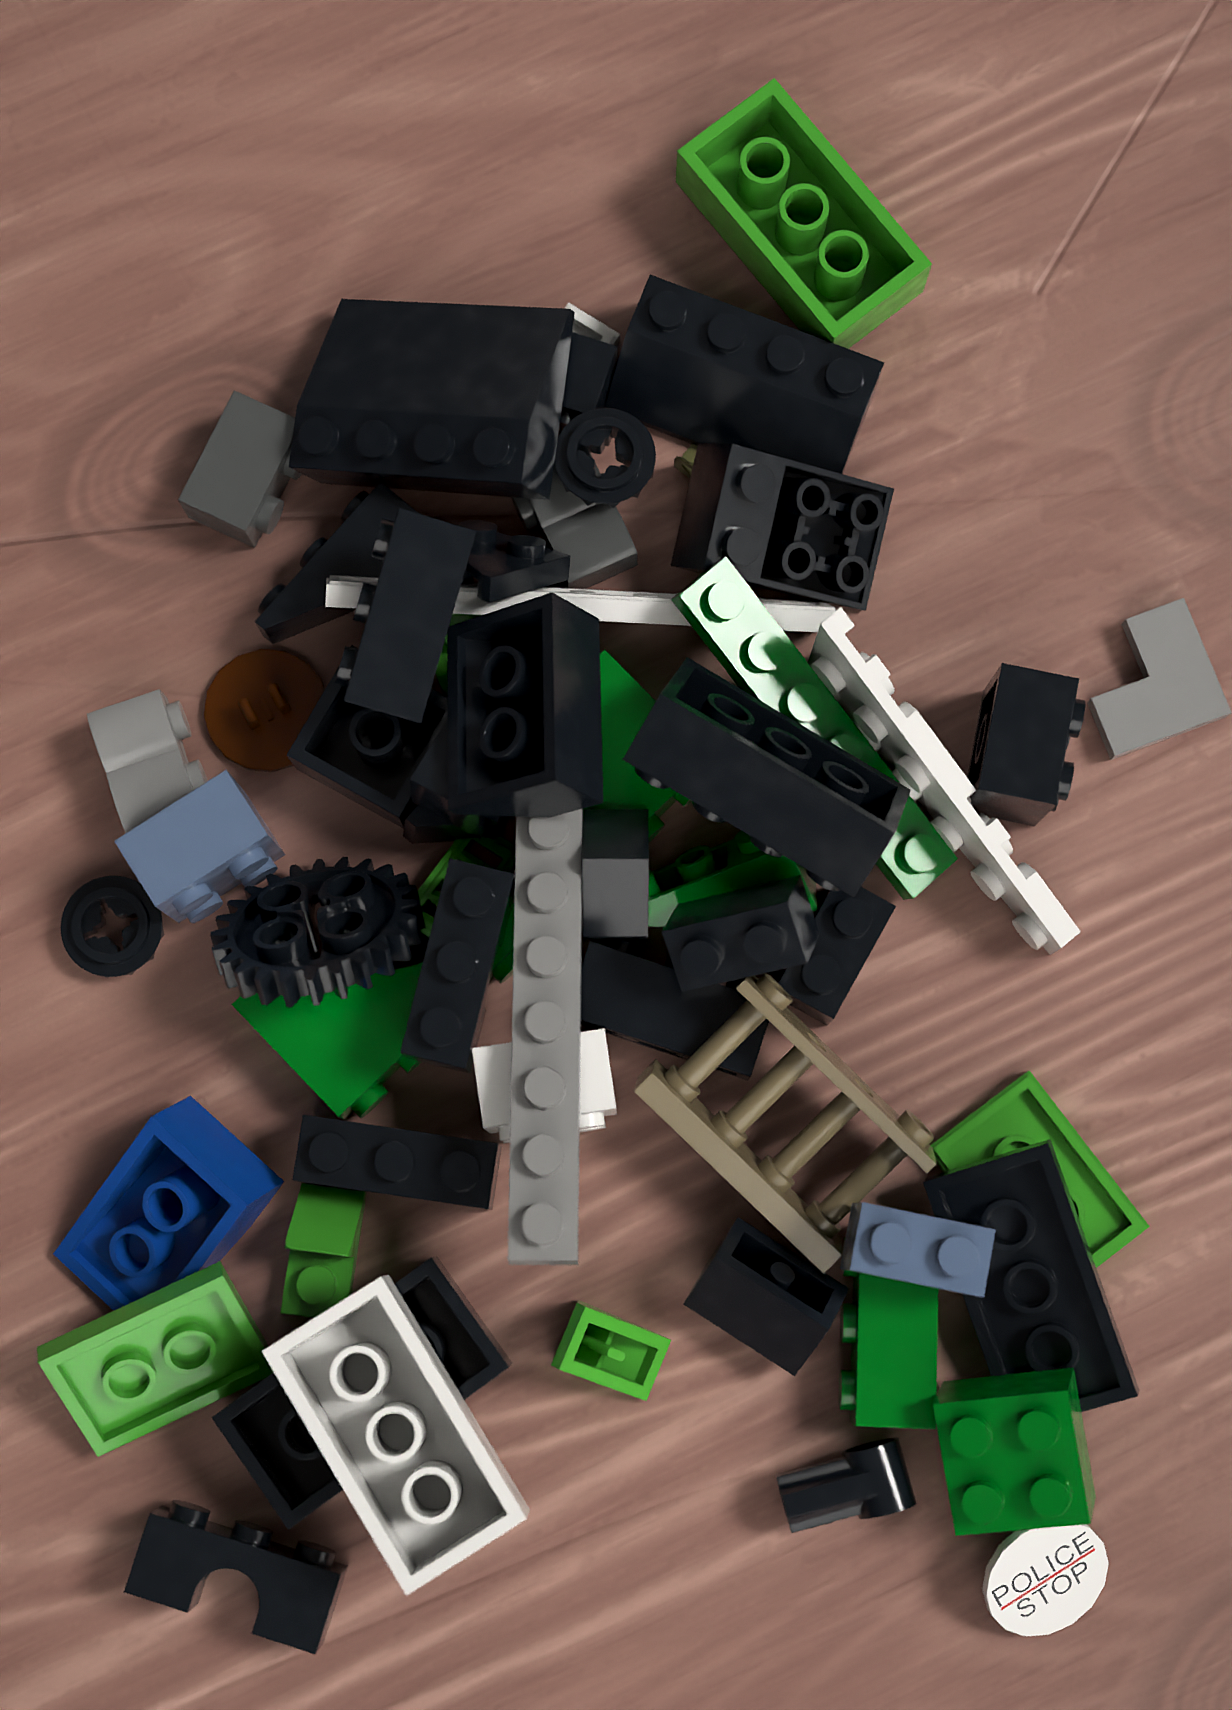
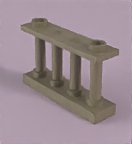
(770, 1180)

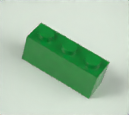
(891, 1353)

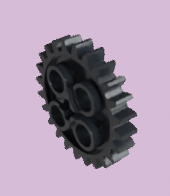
(273, 935)

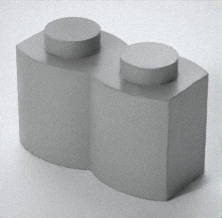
(145, 755)

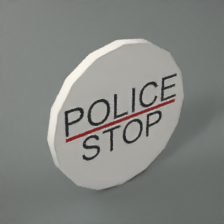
(1045, 1578)

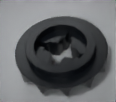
(591, 434)
(86, 913)

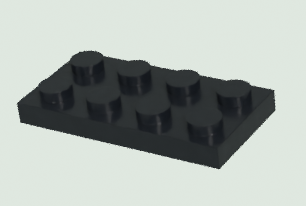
(1042, 1284)

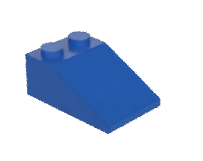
(168, 1206)

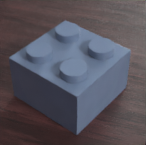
(201, 849)

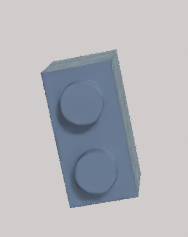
(917, 1249)

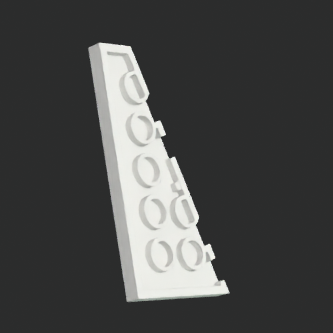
(937, 782)

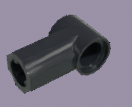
(863, 1482)

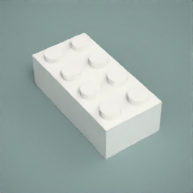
(397, 1433)

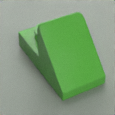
(322, 1249)

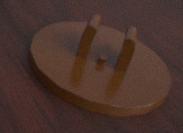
(261, 707)

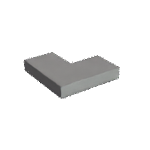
(1177, 685)

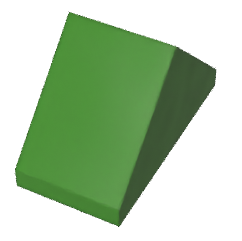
(610, 1351)

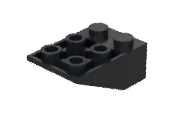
(783, 524)

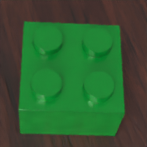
(1014, 1452)

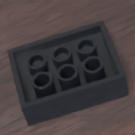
(436, 398)

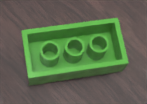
(801, 218)

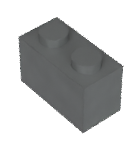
(242, 471)

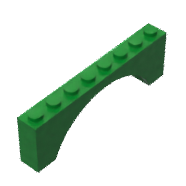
(356, 1042)

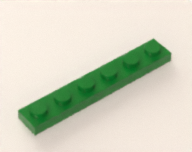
(775, 672)

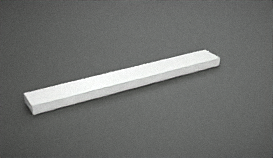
(603, 604)

